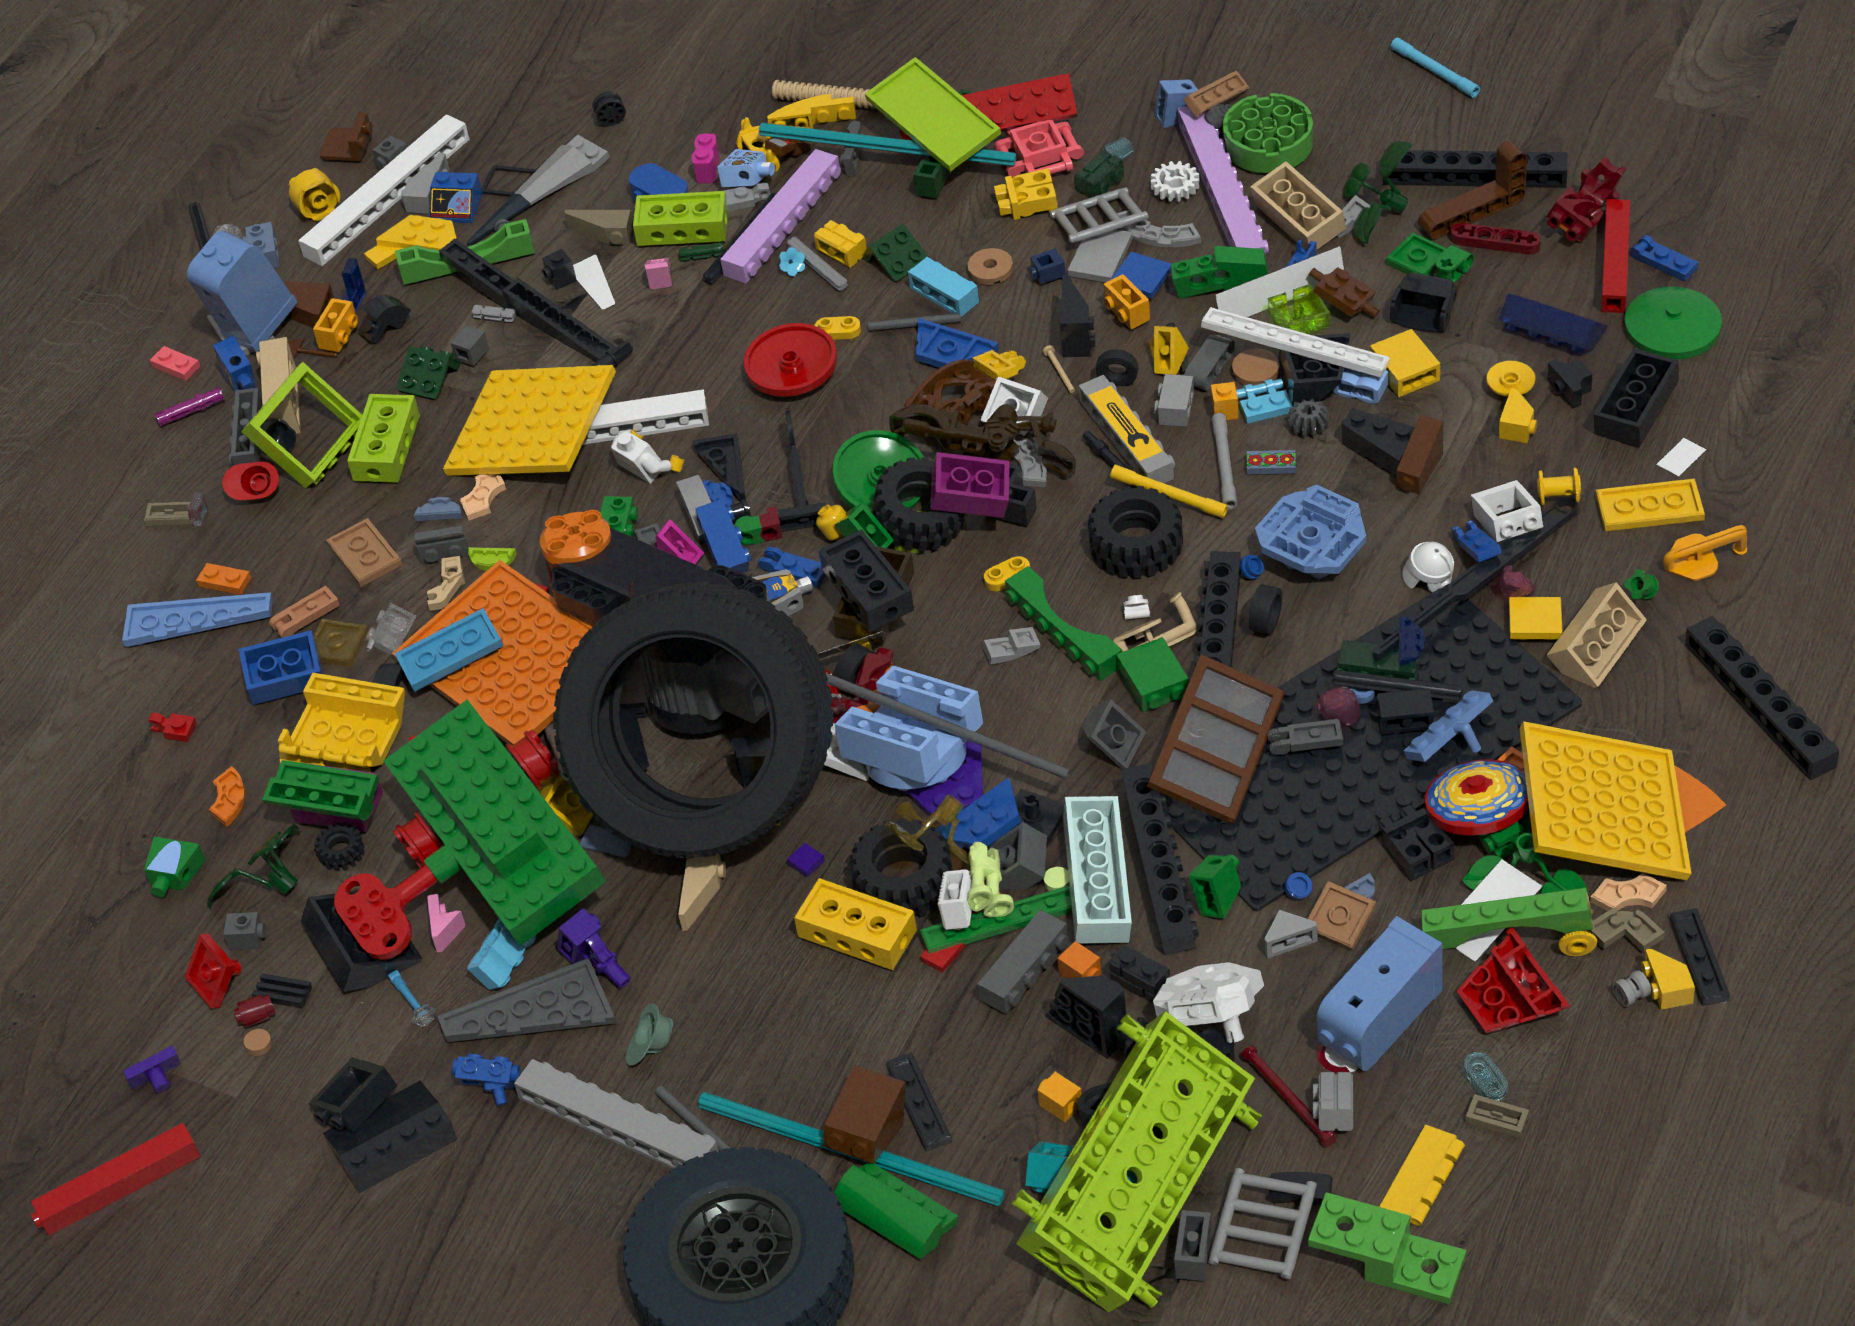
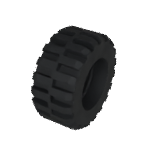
(907, 526)
(1140, 554)
(883, 848)

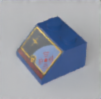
(455, 196)

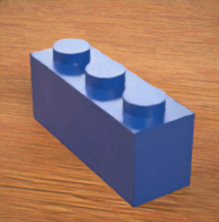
(722, 536)

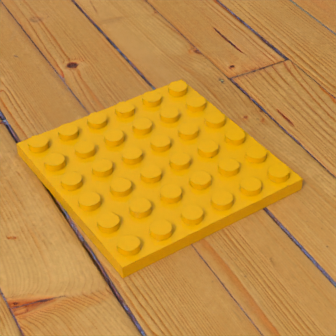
(530, 420)
(1604, 801)

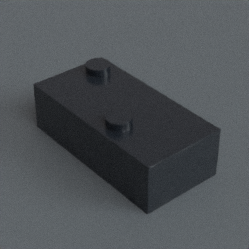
(1636, 397)

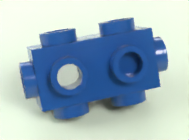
(491, 1074)

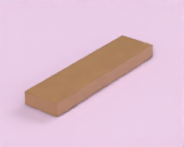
(1216, 93)

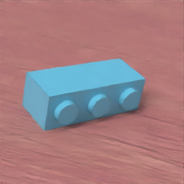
(943, 286)

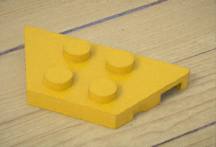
(419, 231)

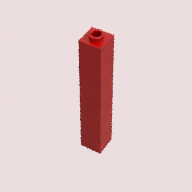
(1615, 256)
(114, 1179)

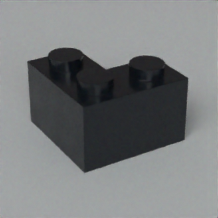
(1021, 499)

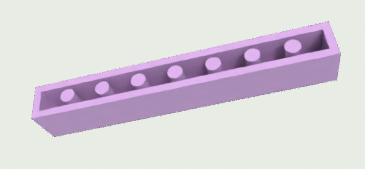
(780, 216)

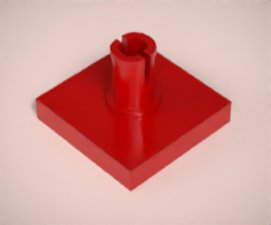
(211, 970)

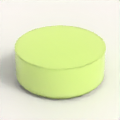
(1056, 878)

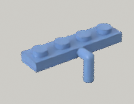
(1450, 724)

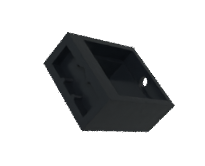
(374, 1089)

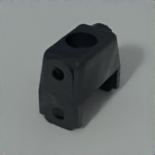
(1423, 303)

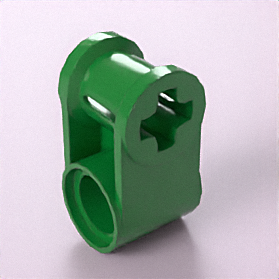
(1454, 263)

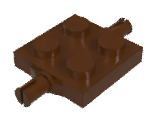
(1344, 292)

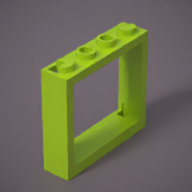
(325, 395)

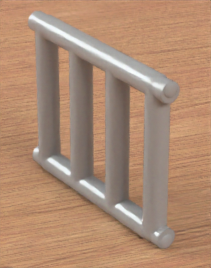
(1096, 229)
(1292, 1242)

